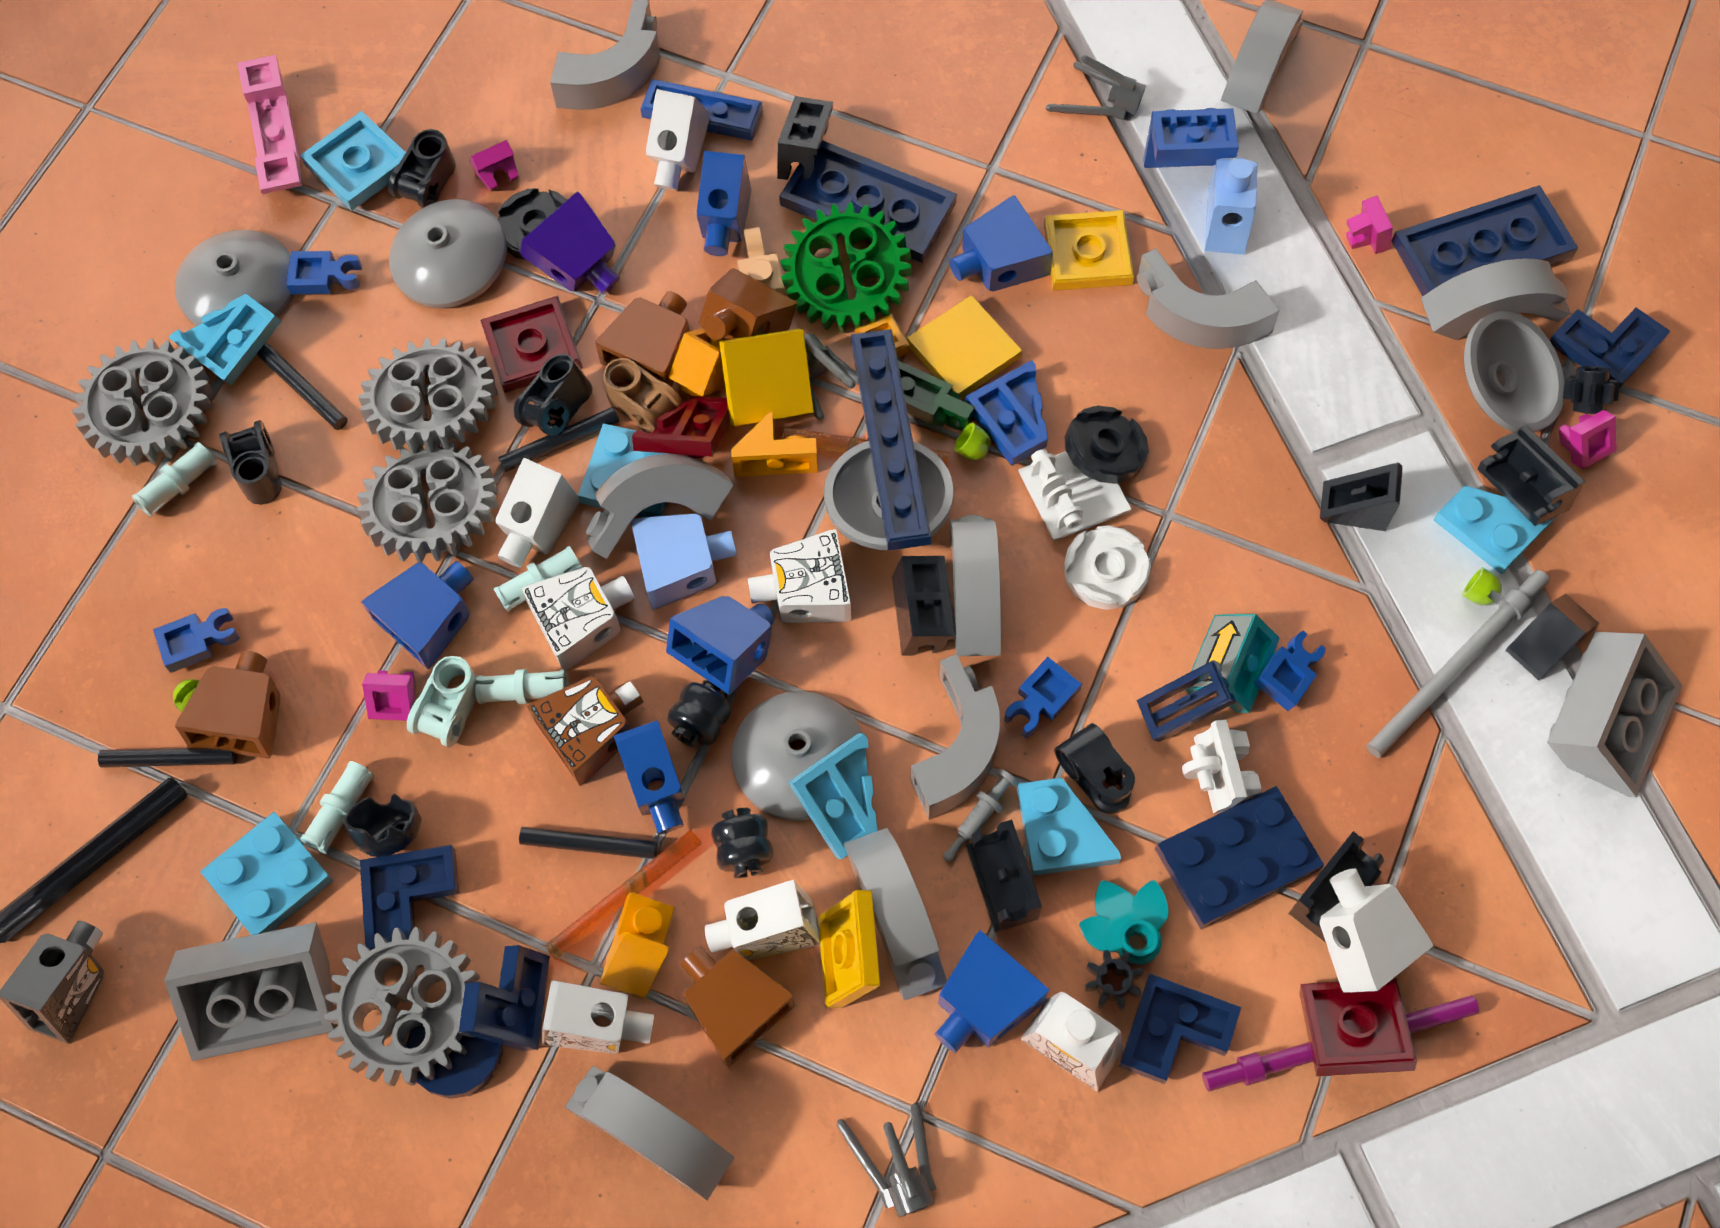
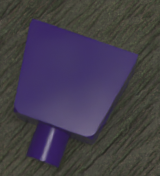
(572, 247)

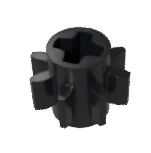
(1591, 389)
(1120, 968)

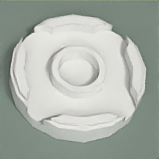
(1107, 567)

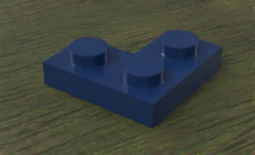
(1620, 350)
(396, 881)
(515, 1009)
(1170, 1015)

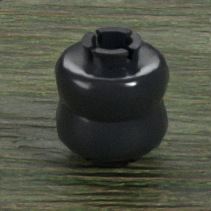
(699, 713)
(742, 843)

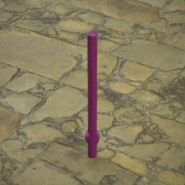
(1254, 1068)

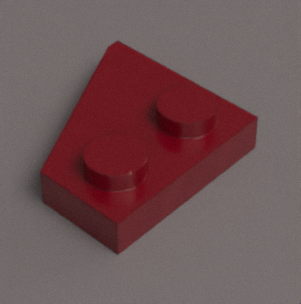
(689, 430)

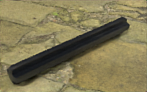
(89, 857)

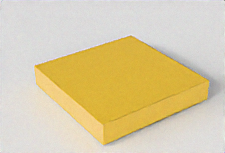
(1089, 250)
(964, 346)
(766, 376)
(849, 949)

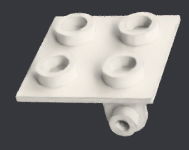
(1068, 497)

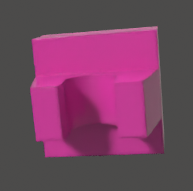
(492, 159)
(1370, 227)
(1590, 438)
(389, 695)

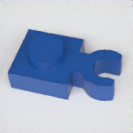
(317, 270)
(190, 639)
(1288, 672)
(1046, 693)

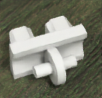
(1217, 766)

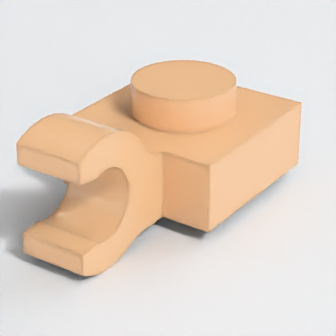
(758, 265)

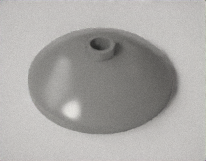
(455, 266)
(255, 268)
(1514, 371)
(854, 499)
(762, 750)

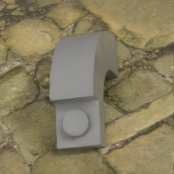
(1261, 55)
(611, 75)
(1495, 287)
(1202, 318)
(649, 482)
(976, 586)
(961, 769)
(897, 913)
(650, 1131)

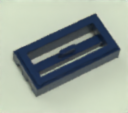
(1219, 685)

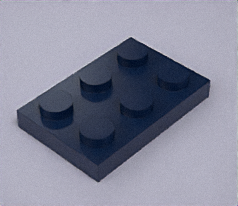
(1239, 857)

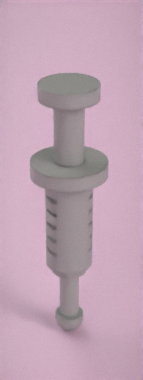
(981, 812)

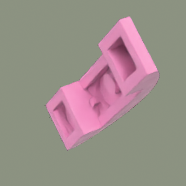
(272, 124)

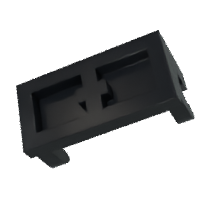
(802, 135)
(1531, 476)
(922, 603)
(1004, 877)
(1320, 894)

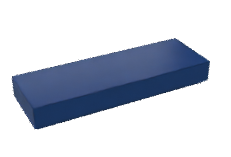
(729, 113)

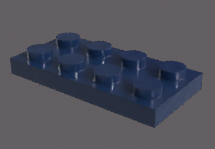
(847, 177)
(1487, 233)

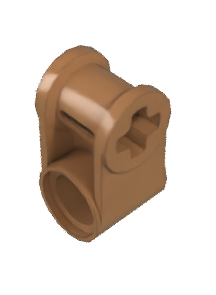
(644, 398)

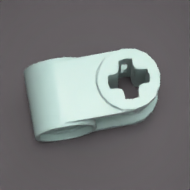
(443, 710)

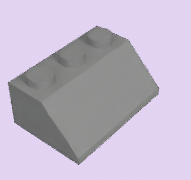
(1615, 711)
(251, 991)

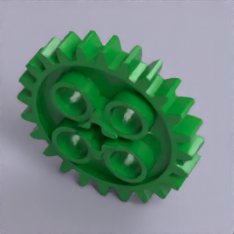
(882, 259)

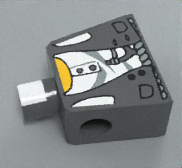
(55, 982)

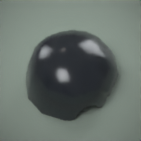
(383, 828)

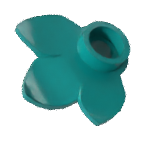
(1125, 916)

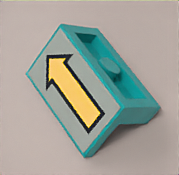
(1243, 649)

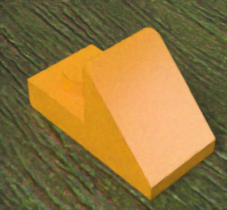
(763, 455)
(637, 945)

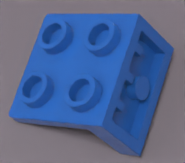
(1190, 137)

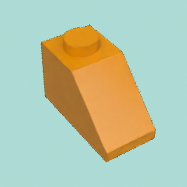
(698, 364)

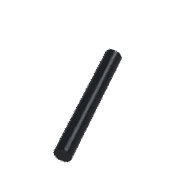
(302, 387)
(551, 443)
(165, 757)
(588, 842)

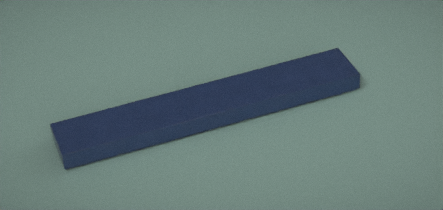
(890, 440)

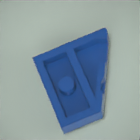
(1012, 413)

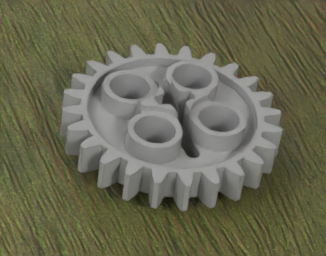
(398, 393)
(106, 408)
(396, 504)
(365, 991)

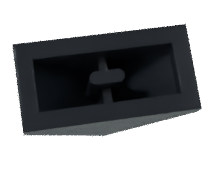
(1363, 498)
(1551, 636)

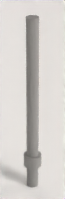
(1511, 608)

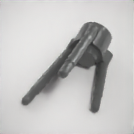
(1125, 91)
(819, 360)
(908, 1189)

